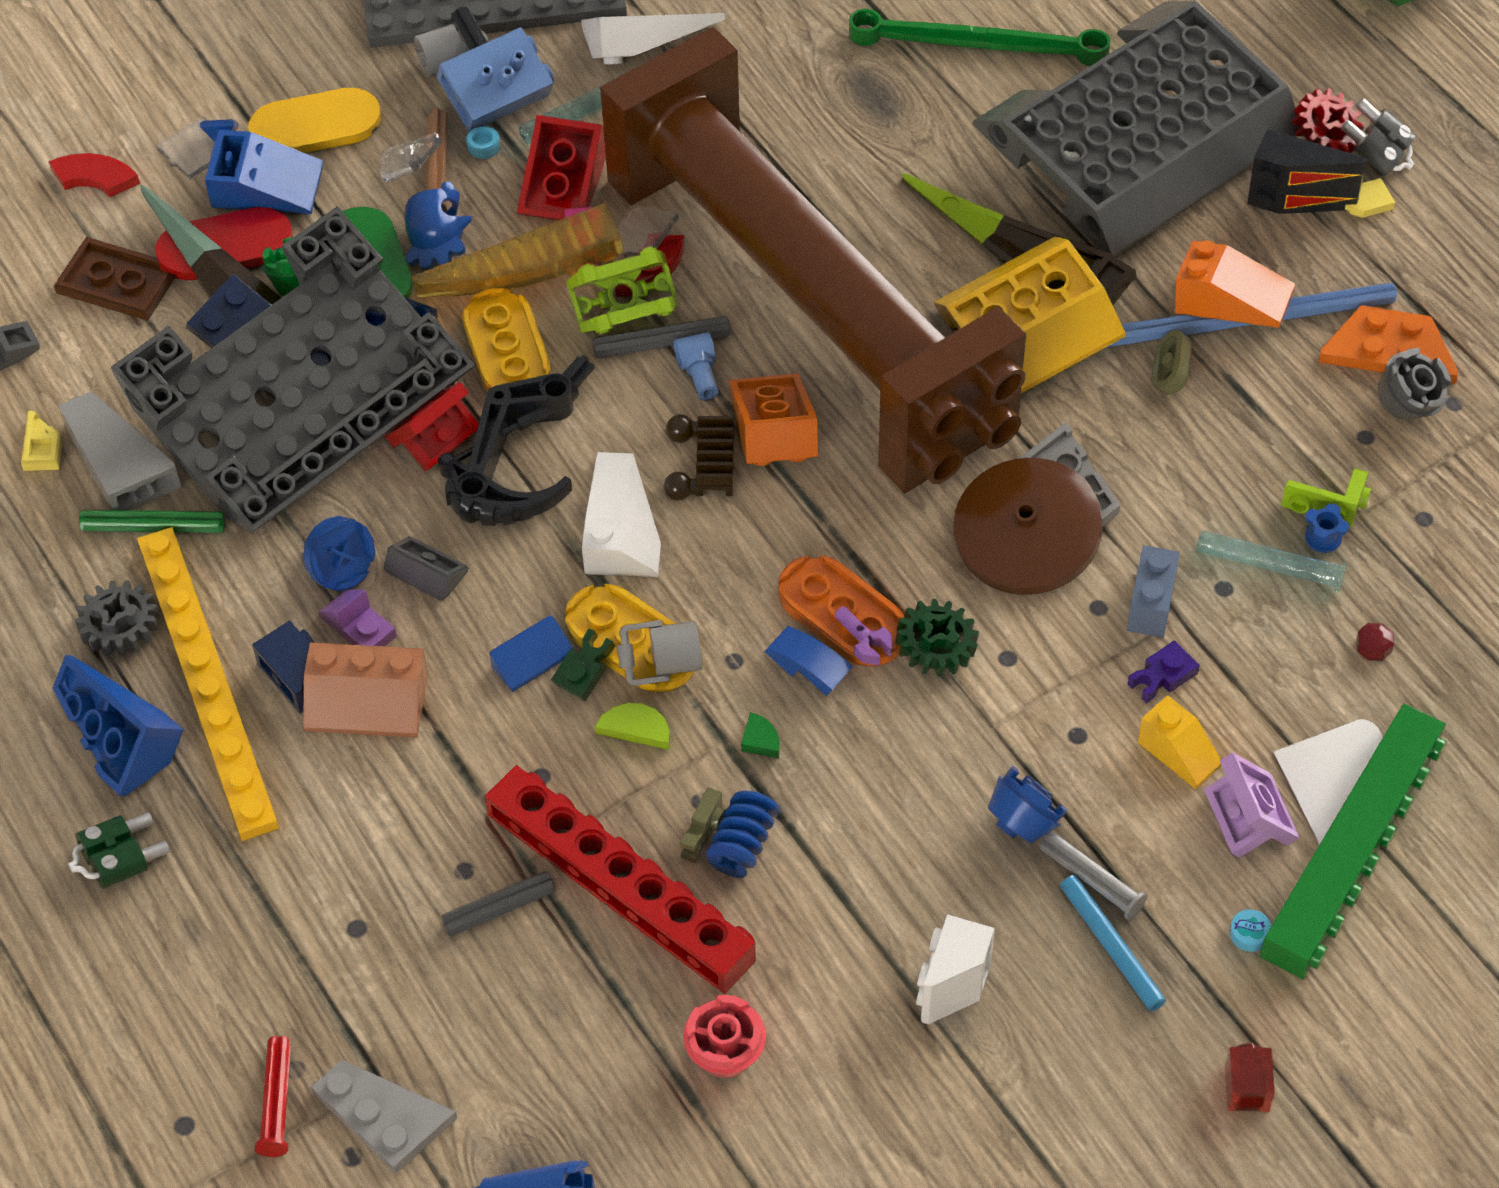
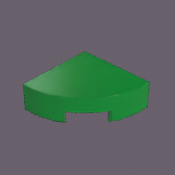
(760, 737)

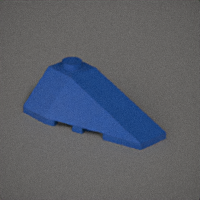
(120, 728)

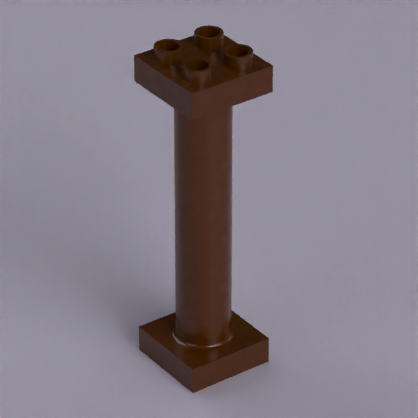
(936, 392)

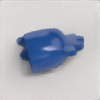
(432, 232)

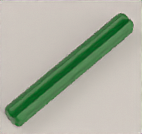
(152, 521)

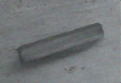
(498, 903)

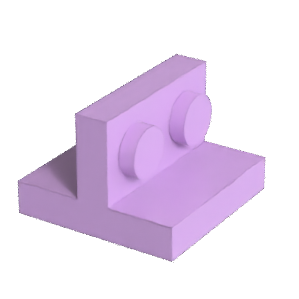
(1249, 807)

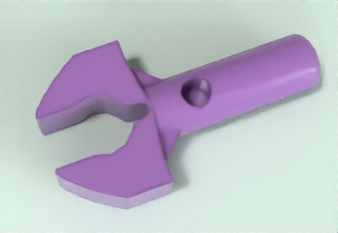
(865, 637)

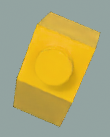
(1179, 742)

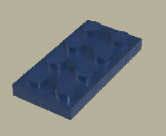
(228, 311)

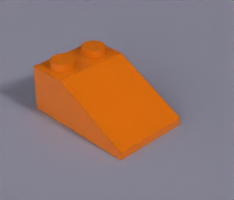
(1230, 287)
(774, 419)

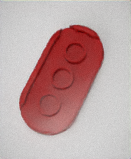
(239, 233)

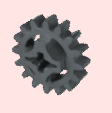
(117, 618)

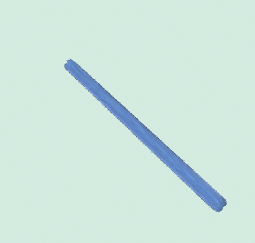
(1297, 308)

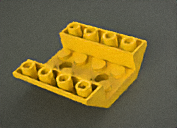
(1058, 323)

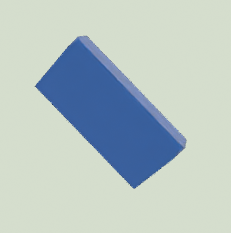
(530, 653)

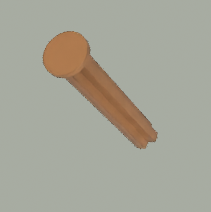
(436, 163)

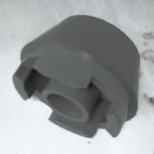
(1413, 385)

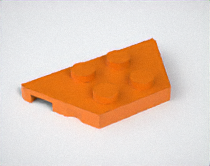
(1378, 334)

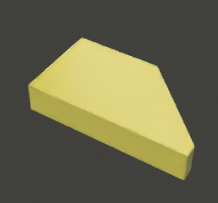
(1373, 199)
(41, 445)

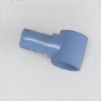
(697, 356)

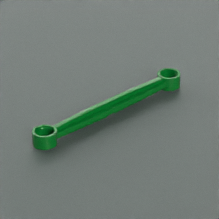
(978, 37)

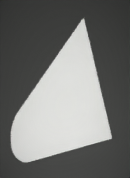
(1327, 768)

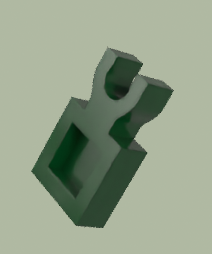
(581, 669)

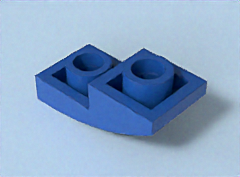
(814, 660)

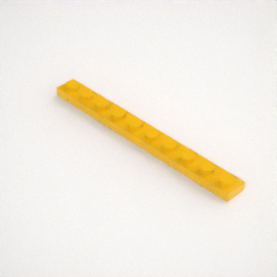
(208, 685)

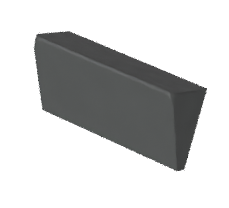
(424, 567)

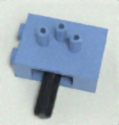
(493, 75)

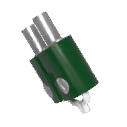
(113, 851)

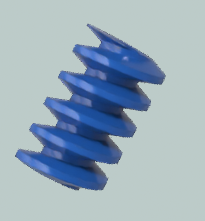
(742, 833)

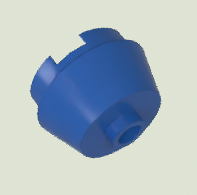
(1024, 807)

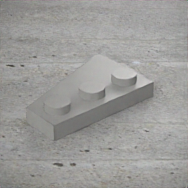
(1063, 448)
(381, 1113)

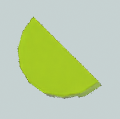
(635, 724)

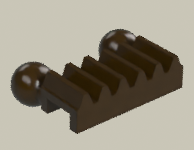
(713, 453)

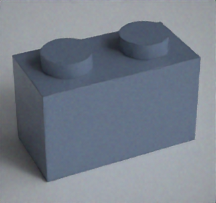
(1153, 591)

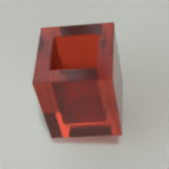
(1249, 1078)

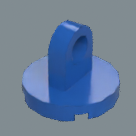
(339, 553)

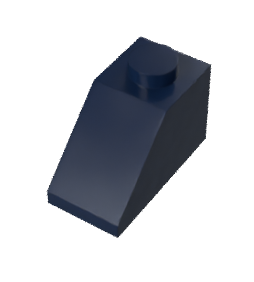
(283, 659)

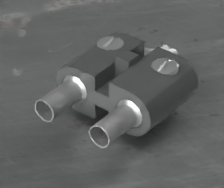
(1383, 139)

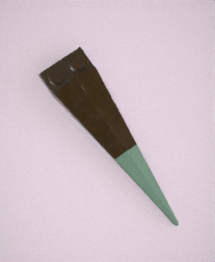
(205, 257)

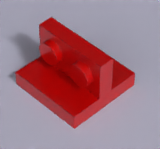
(436, 427)

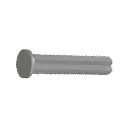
(1093, 875)

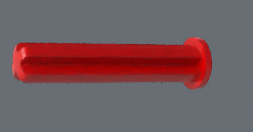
(274, 1098)

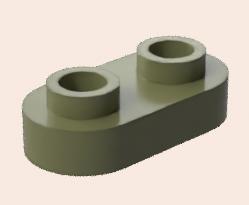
(1171, 362)

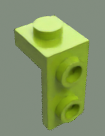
(1303, 497)

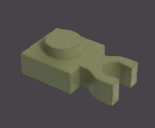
(704, 822)

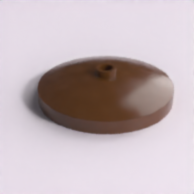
(1028, 526)

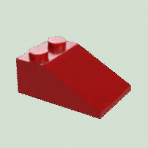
(561, 167)

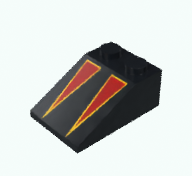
(1303, 176)

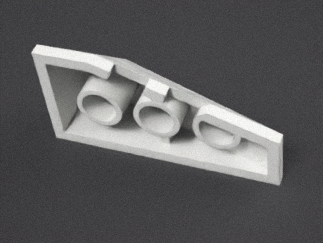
(631, 35)
(619, 522)

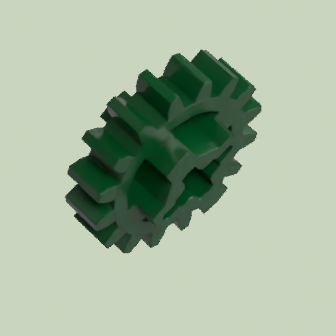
(938, 637)

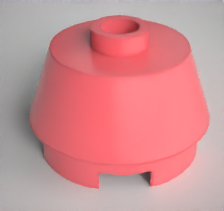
(724, 1036)

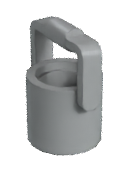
(438, 47)
(673, 650)

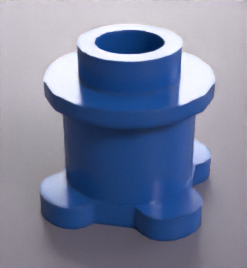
(1325, 528)

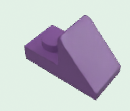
(356, 620)

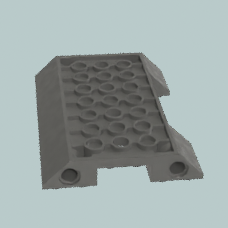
(1174, 145)
(319, 412)

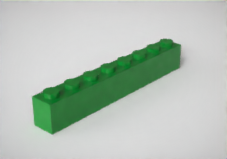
(1352, 842)

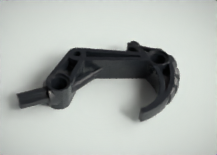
(505, 410)

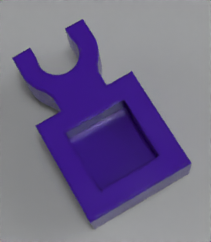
(1166, 669)

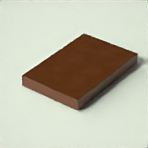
(114, 279)

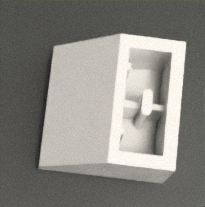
(955, 969)

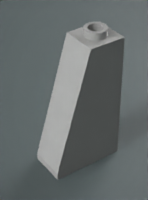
(118, 456)

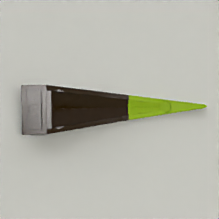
(1011, 238)

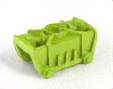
(622, 273)

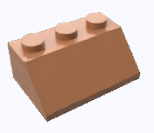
(364, 689)

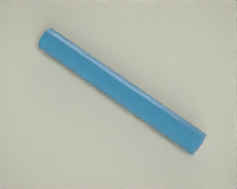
(1113, 943)

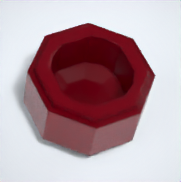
(1375, 641)

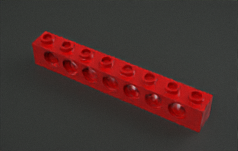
(717, 964)

